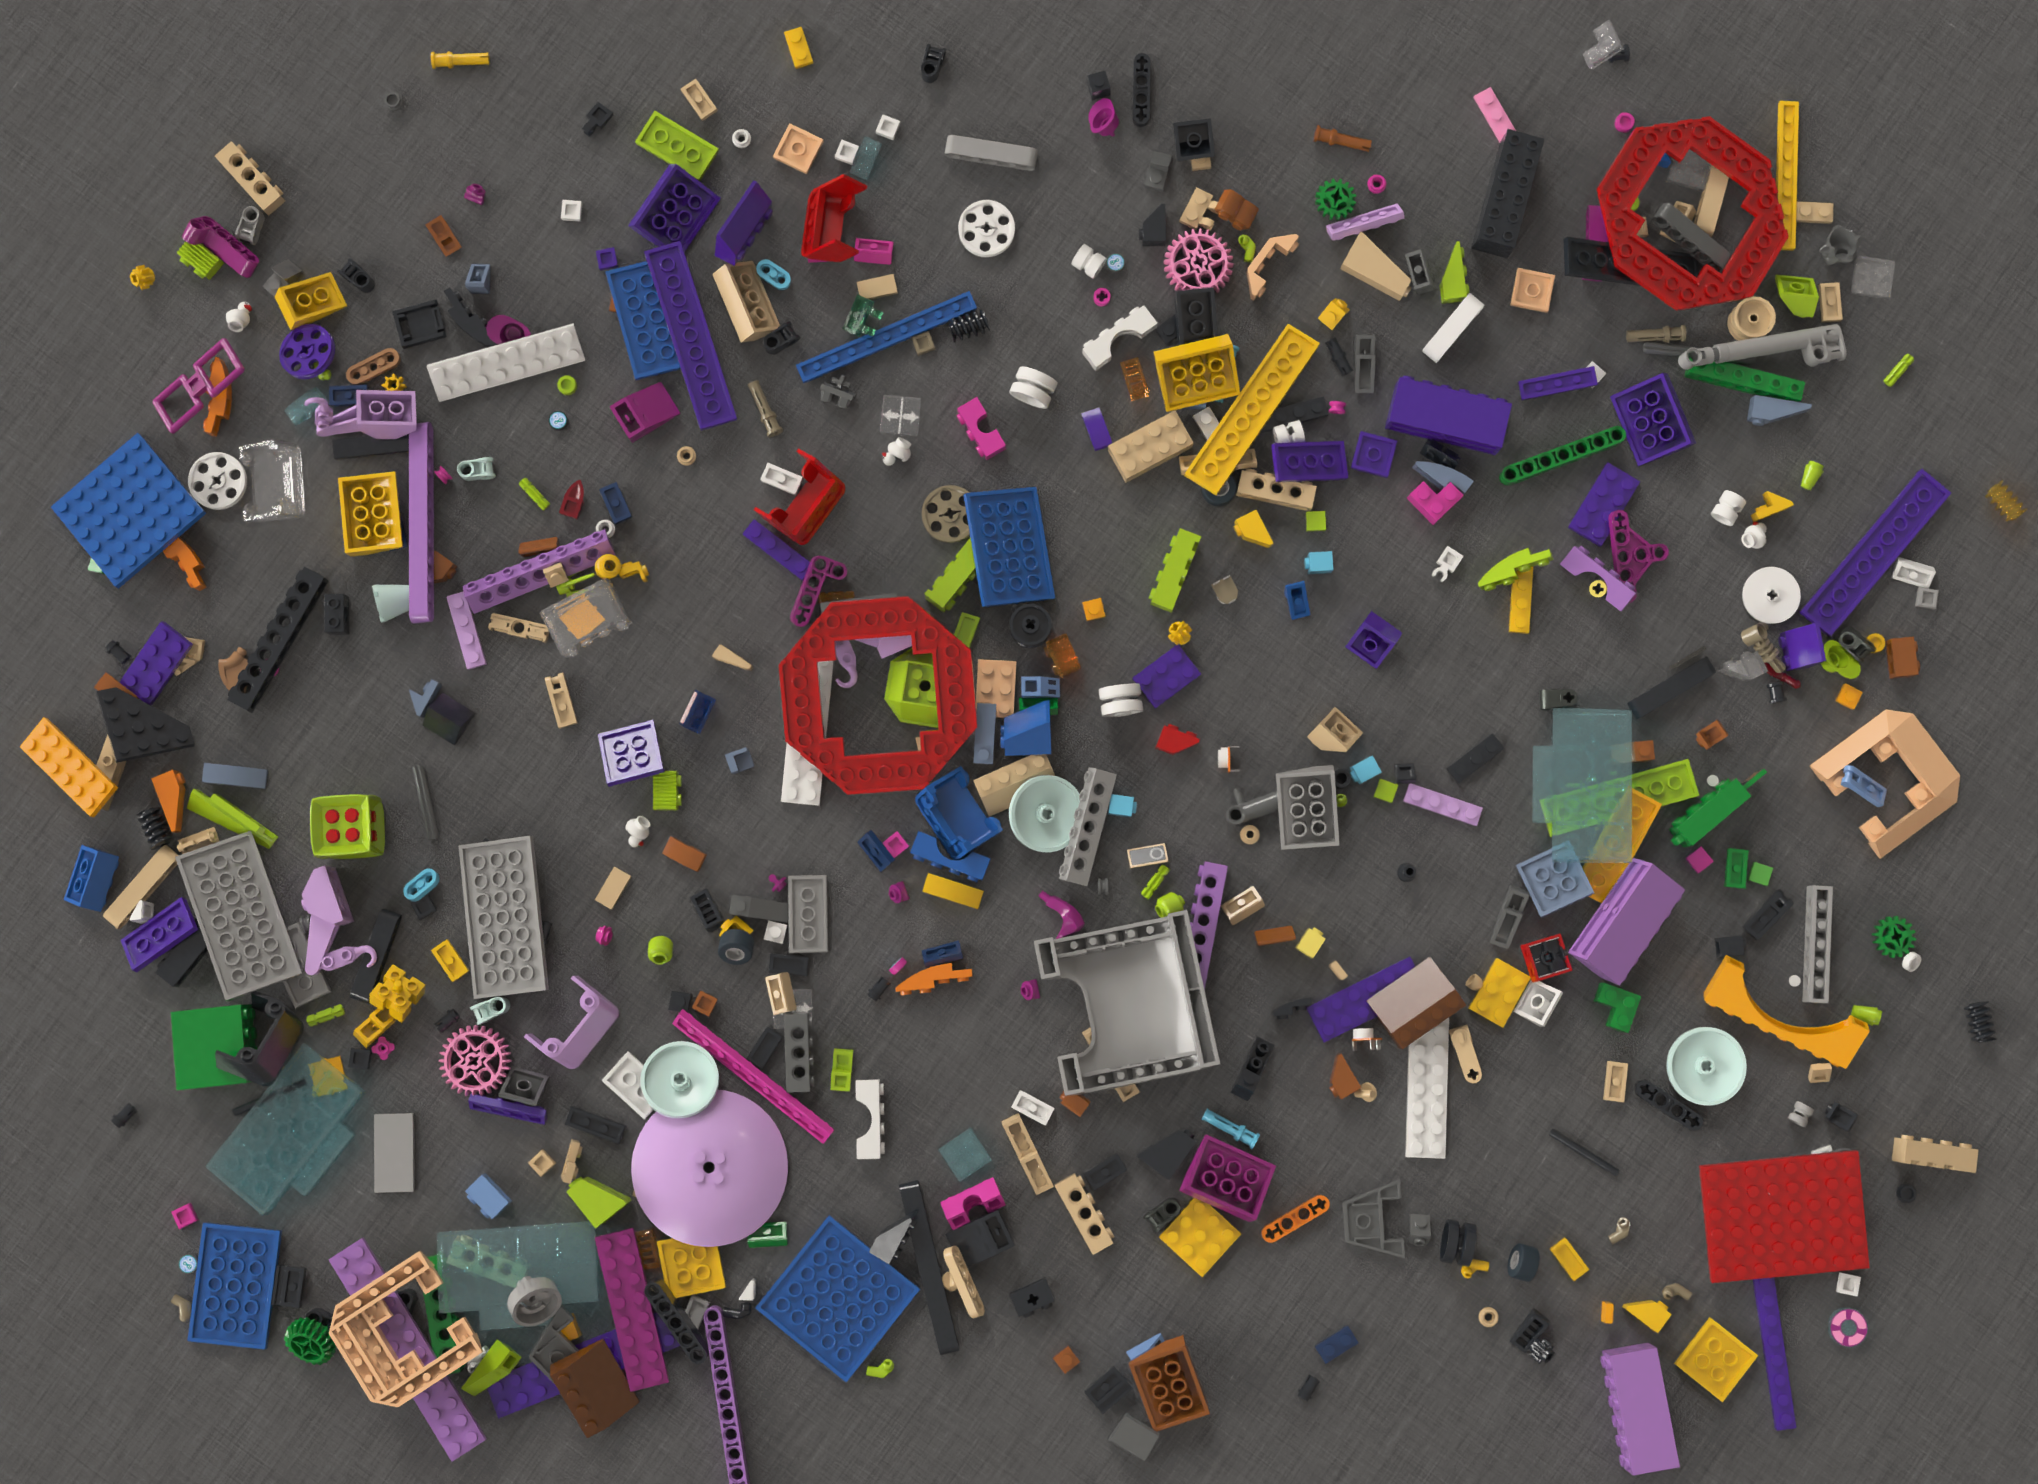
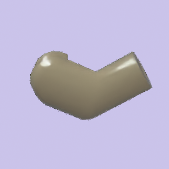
(1622, 1231)
(1674, 1290)
(184, 1307)

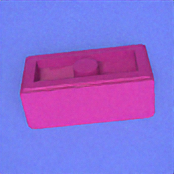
(874, 251)

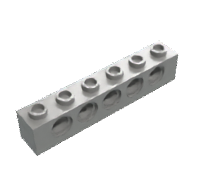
(1095, 819)
(1817, 944)

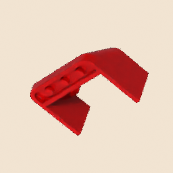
(825, 219)
(810, 505)

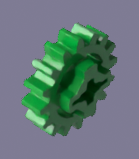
(1342, 200)
(1891, 929)

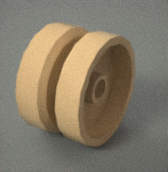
(1751, 319)

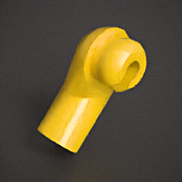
(1475, 1265)

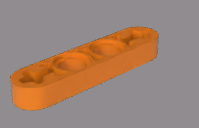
(1297, 1221)

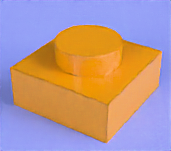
(1093, 609)
(1848, 696)

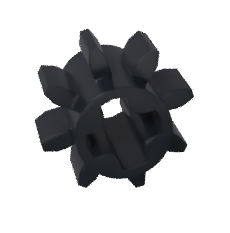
(1542, 1351)

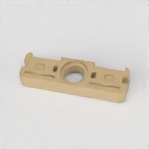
(531, 629)

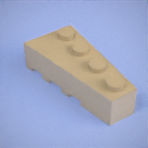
(1935, 1155)

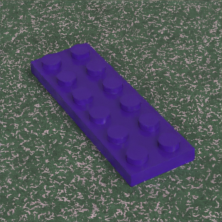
(1349, 1006)

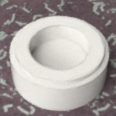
(1911, 961)

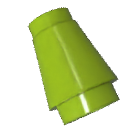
(1811, 474)
(1867, 1014)

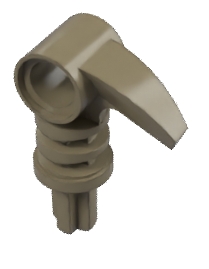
(1758, 635)

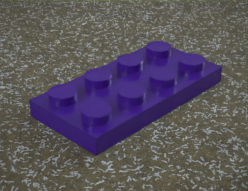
(1309, 461)
(1609, 493)
(156, 663)
(159, 934)

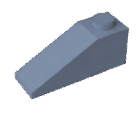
(1767, 409)
(985, 733)

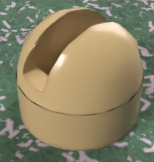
(1474, 982)

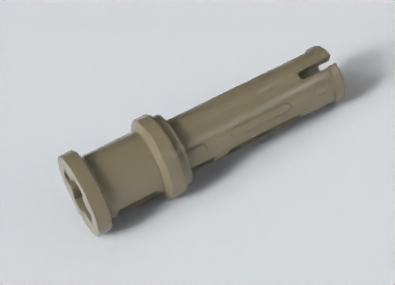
(1666, 334)
(767, 416)

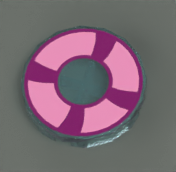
(1848, 1327)

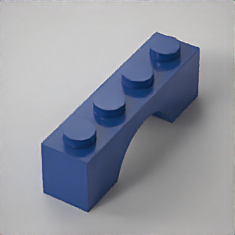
(973, 865)

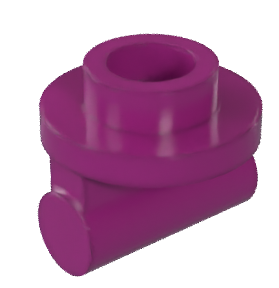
(475, 193)
(779, 885)
(898, 892)
(1030, 990)

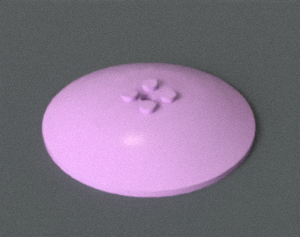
(715, 1205)

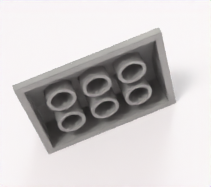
(1307, 808)

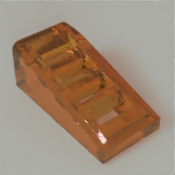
(1137, 390)
(648, 1232)

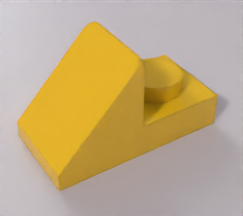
(1774, 505)

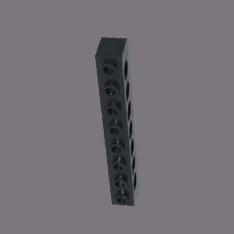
(287, 636)

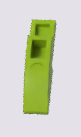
(1506, 570)

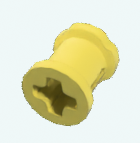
(1594, 592)

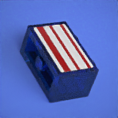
(697, 711)

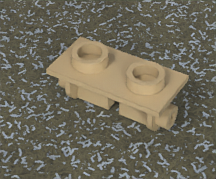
(198, 840)

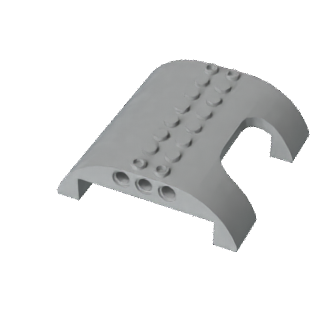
(1140, 1003)

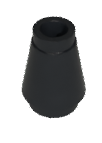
(1401, 872)

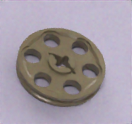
(943, 507)

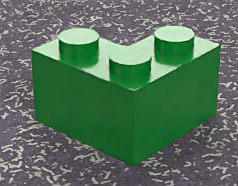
(1622, 1005)

